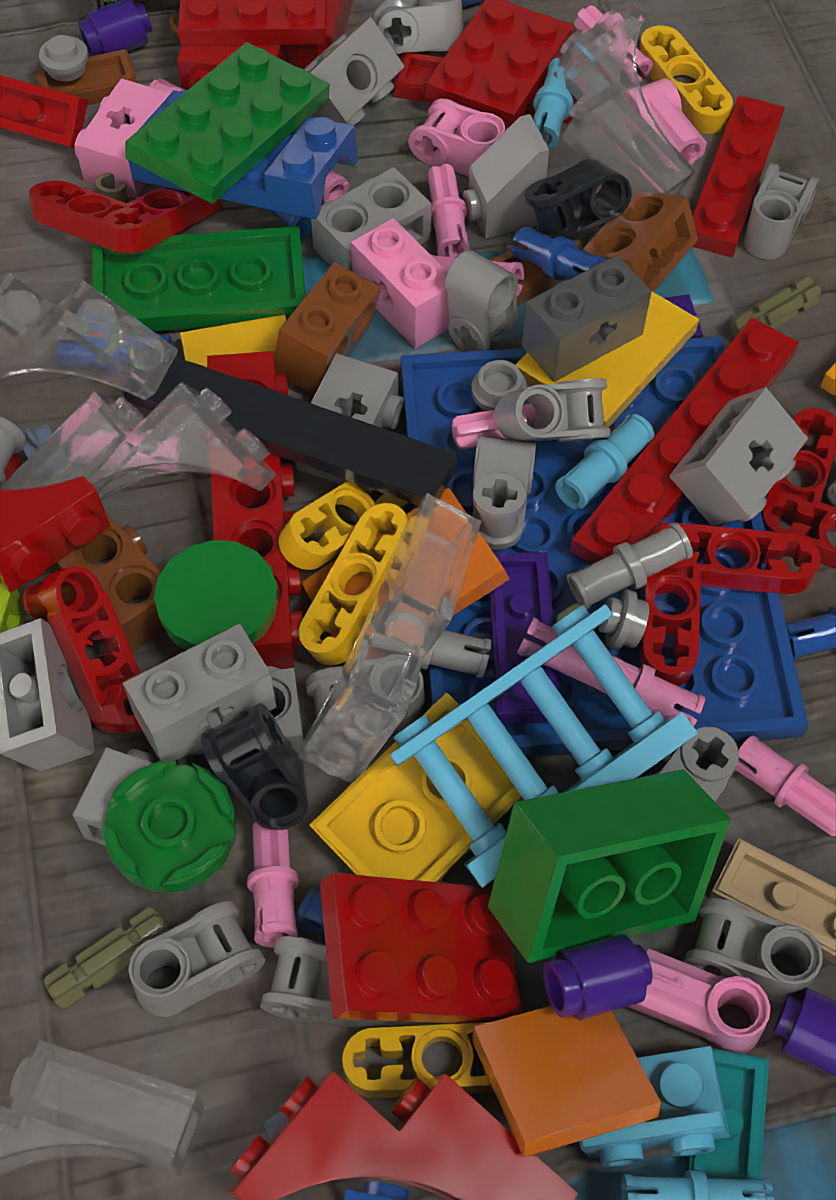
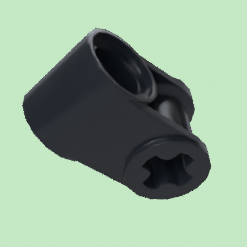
(569, 202)
(259, 768)

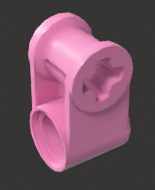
(459, 135)

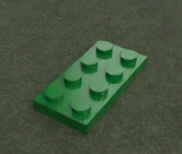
(227, 122)
(205, 278)

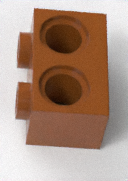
(648, 235)
(325, 323)
(123, 578)

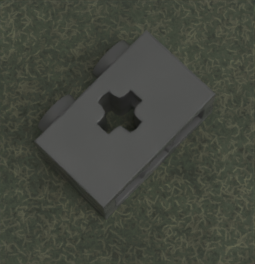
(585, 317)

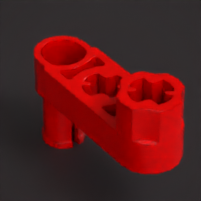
(81, 609)

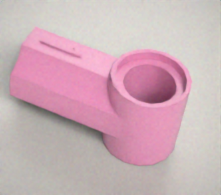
(666, 109)
(690, 1001)

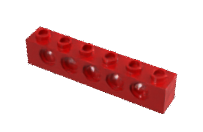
(261, 526)

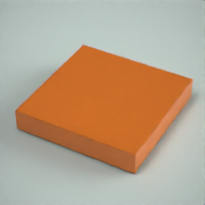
(563, 1077)

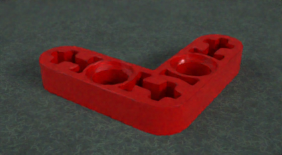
(117, 224)
(804, 503)
(688, 575)

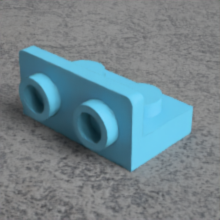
(688, 1115)

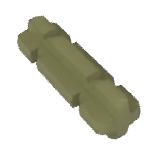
(781, 305)
(103, 959)

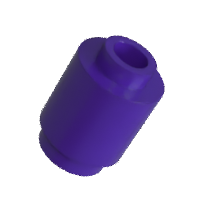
(115, 28)
(597, 977)
(809, 1029)

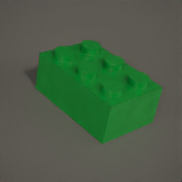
(606, 862)

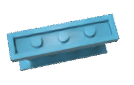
(650, 733)

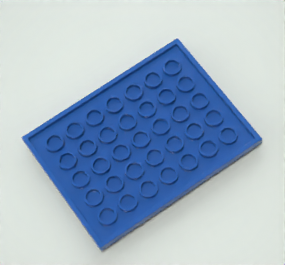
(743, 637)

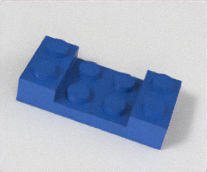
(291, 174)

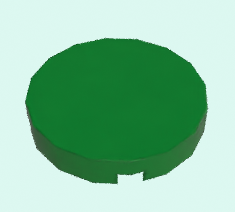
(213, 590)
(169, 826)

